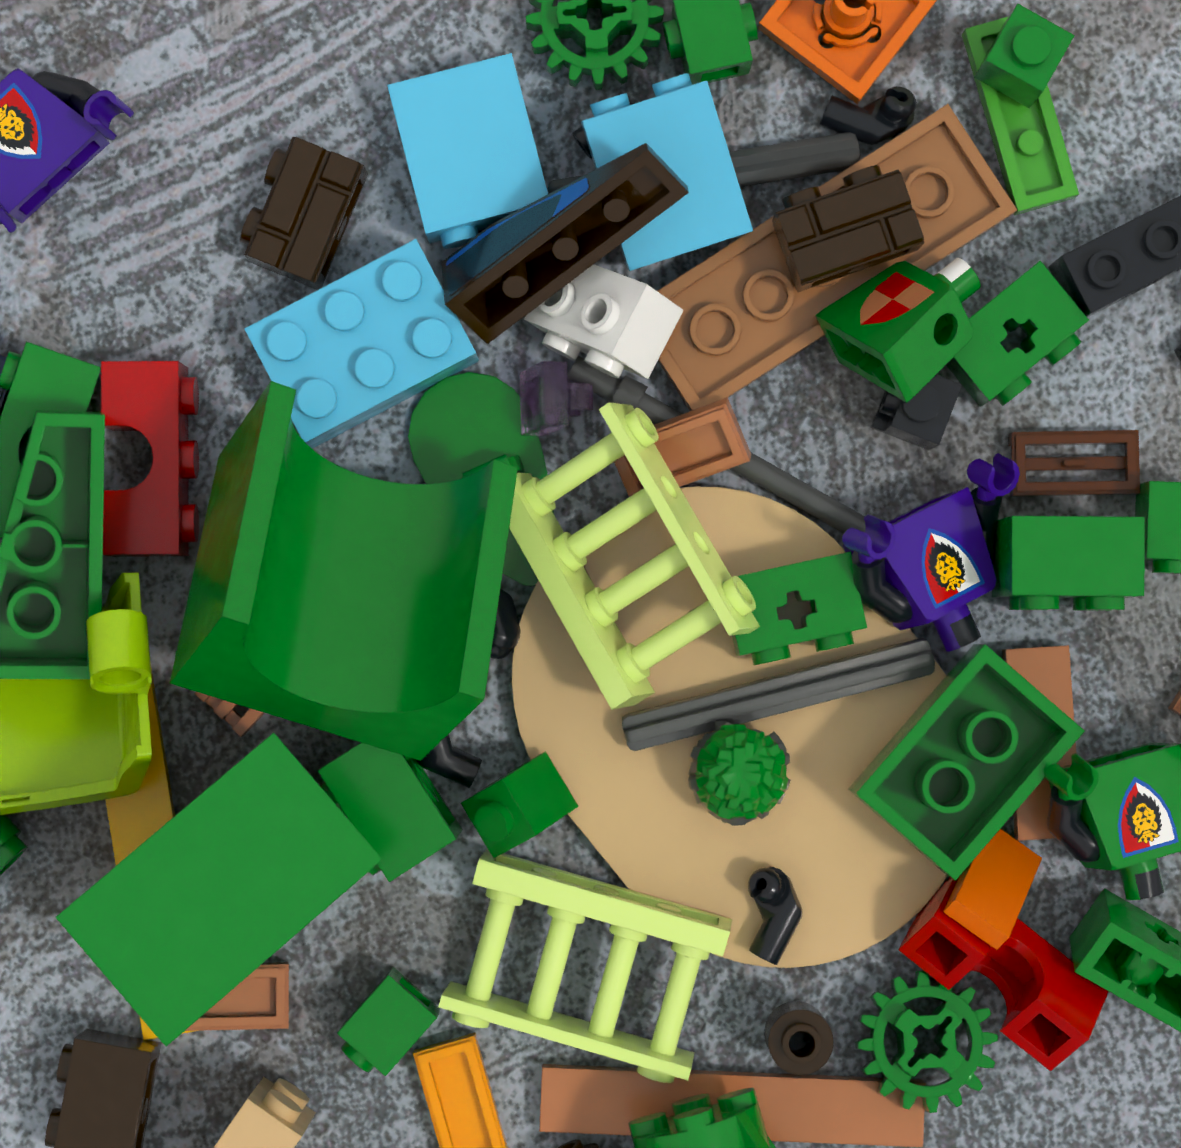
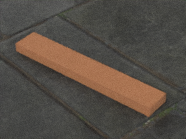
(791, 1104)

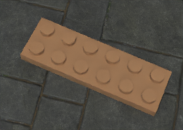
(742, 301)

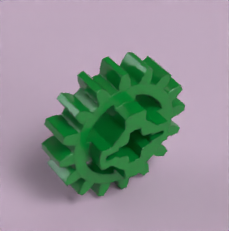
(570, 21)
(948, 1060)

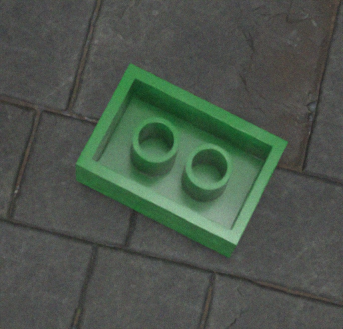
(966, 760)

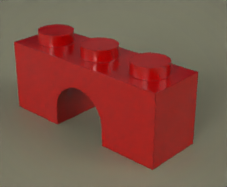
(157, 512)
(1046, 1001)

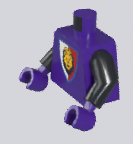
(47, 136)
(934, 556)

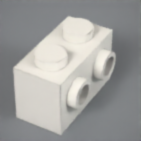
(610, 320)

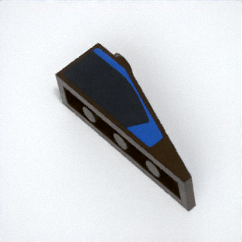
(554, 240)

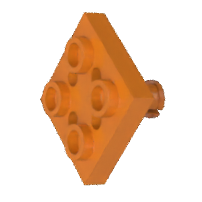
(853, 61)

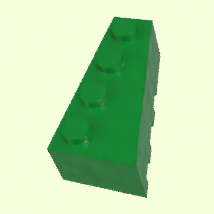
(53, 549)

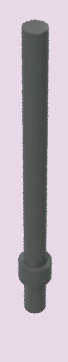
(756, 470)

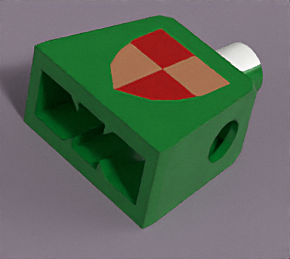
(902, 325)

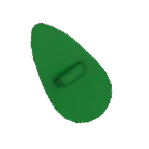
(464, 428)

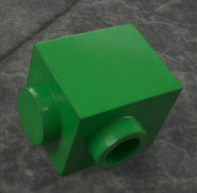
(711, 38)

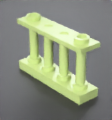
(592, 612)
(631, 920)

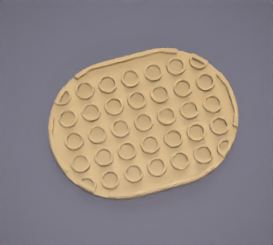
(637, 806)

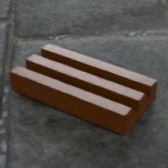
(1129, 462)

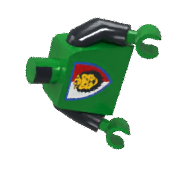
(1120, 812)

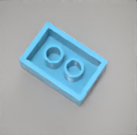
(363, 344)

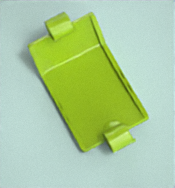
(82, 736)

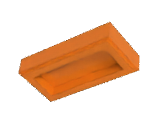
(994, 889)

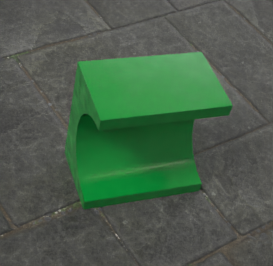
(343, 590)
(219, 889)

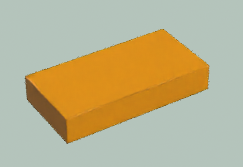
(459, 1094)

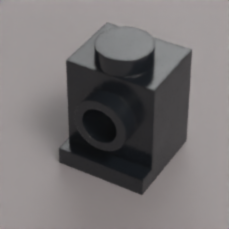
(921, 418)

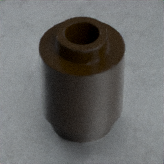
(788, 1020)

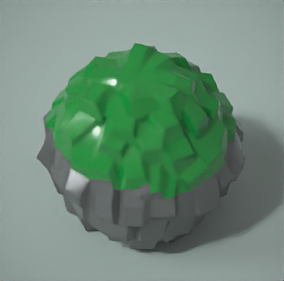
(739, 772)

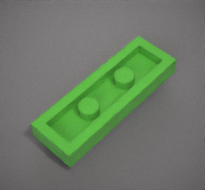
(1024, 138)

